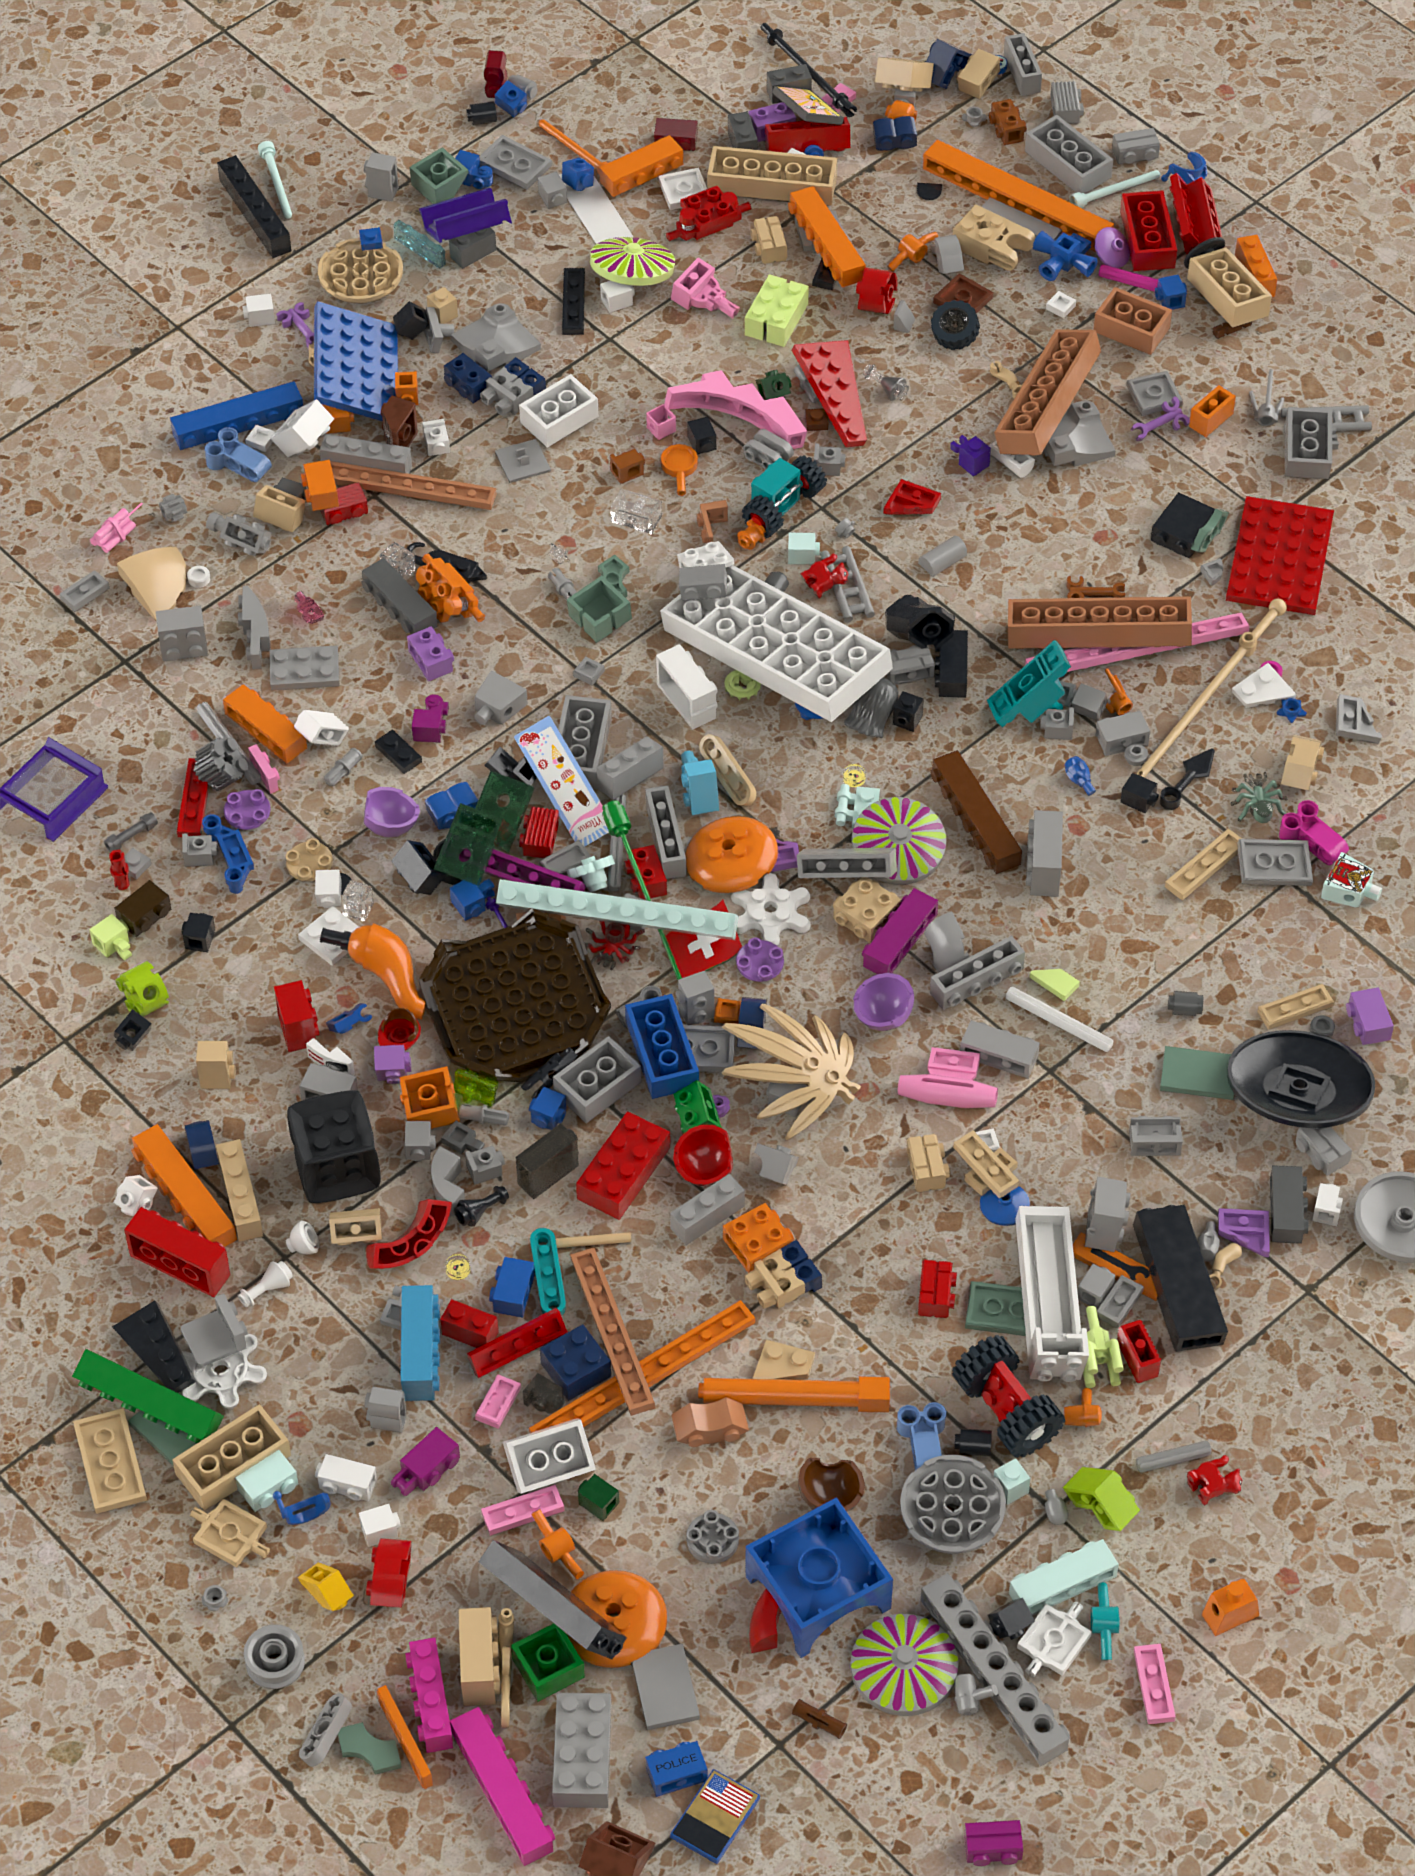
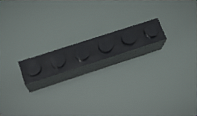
(254, 206)

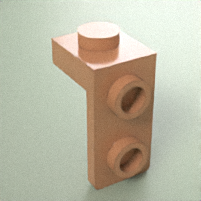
(711, 513)

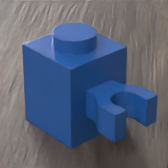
(470, 899)

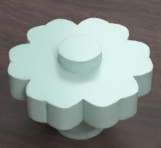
(592, 872)

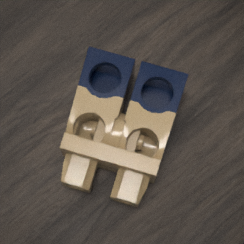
(784, 1276)

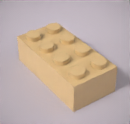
(1229, 287)
(213, 1463)

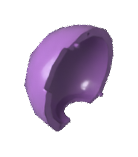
(390, 812)
(884, 1001)

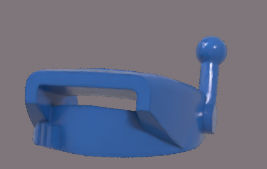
(1186, 174)
(321, 1503)

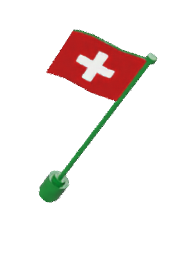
(686, 951)

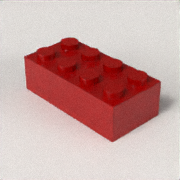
(1148, 230)
(623, 1165)
(177, 1251)

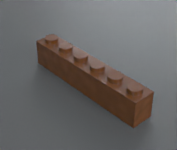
(976, 812)

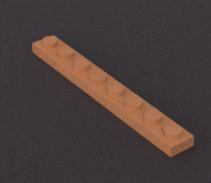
(414, 485)
(612, 1332)

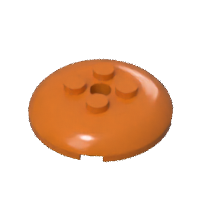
(731, 854)
(640, 1613)

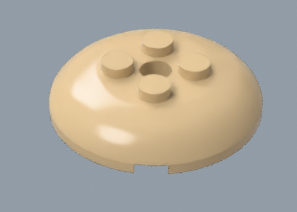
(359, 274)

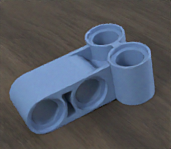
(236, 456)
(923, 1431)

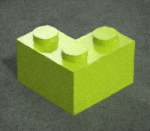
(1103, 1494)

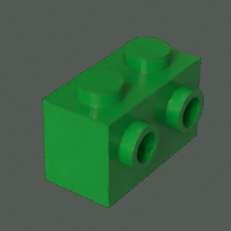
(696, 1106)

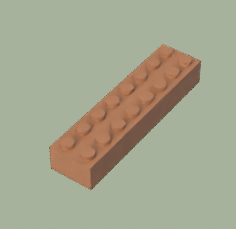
(1047, 392)
(1100, 622)

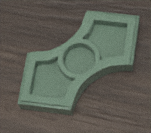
(1210, 530)
(614, 572)
(378, 1753)

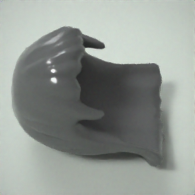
(873, 709)

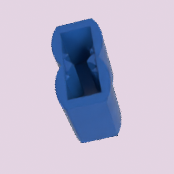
(444, 804)

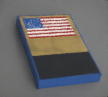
(715, 1816)

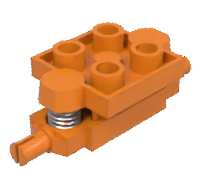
(446, 590)

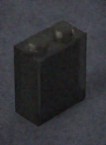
(547, 1161)

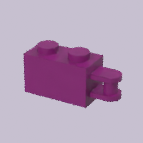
(426, 1462)

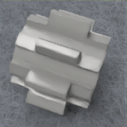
(173, 507)

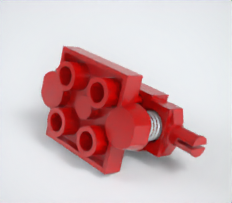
(707, 214)

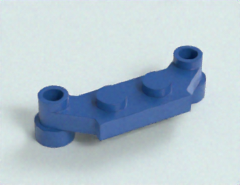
(233, 851)

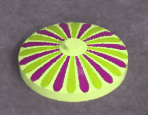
(632, 261)

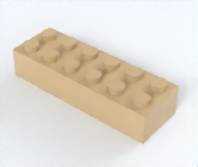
(770, 173)

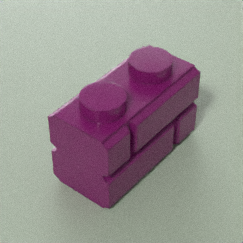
(993, 1842)

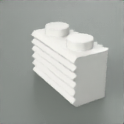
(321, 727)

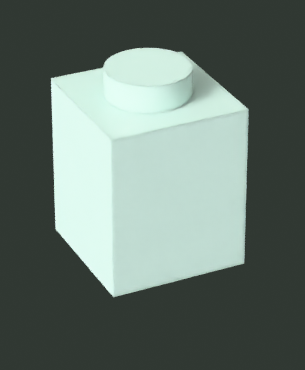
(802, 548)
(1013, 1480)

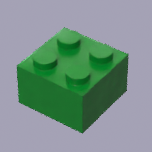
(547, 1661)

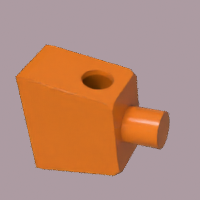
(1234, 1604)

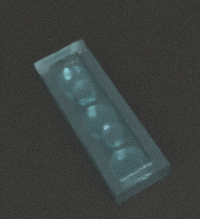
(419, 244)

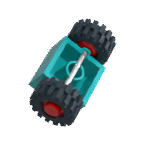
(780, 490)

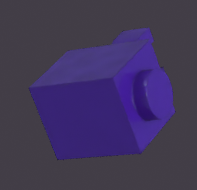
(973, 454)

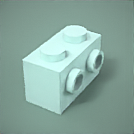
(265, 1478)

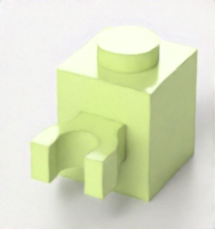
(111, 937)

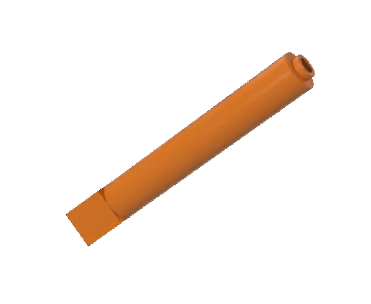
(867, 1394)

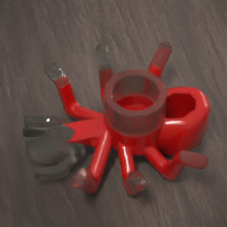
(615, 937)

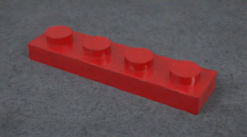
(193, 803)
(517, 1342)

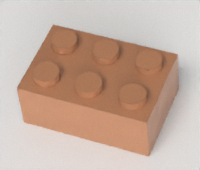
(1132, 320)

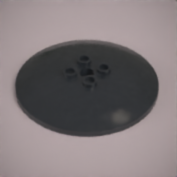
(1332, 1079)

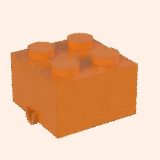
(430, 1097)

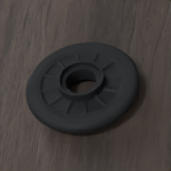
(1205, 247)

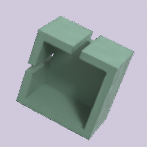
(599, 608)

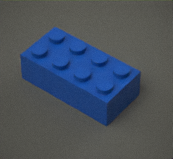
(661, 1045)

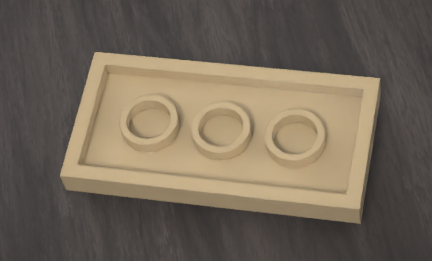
(110, 1460)

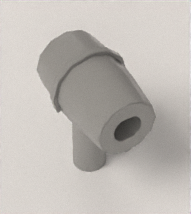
(968, 1696)

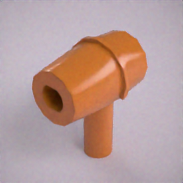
(1083, 1414)

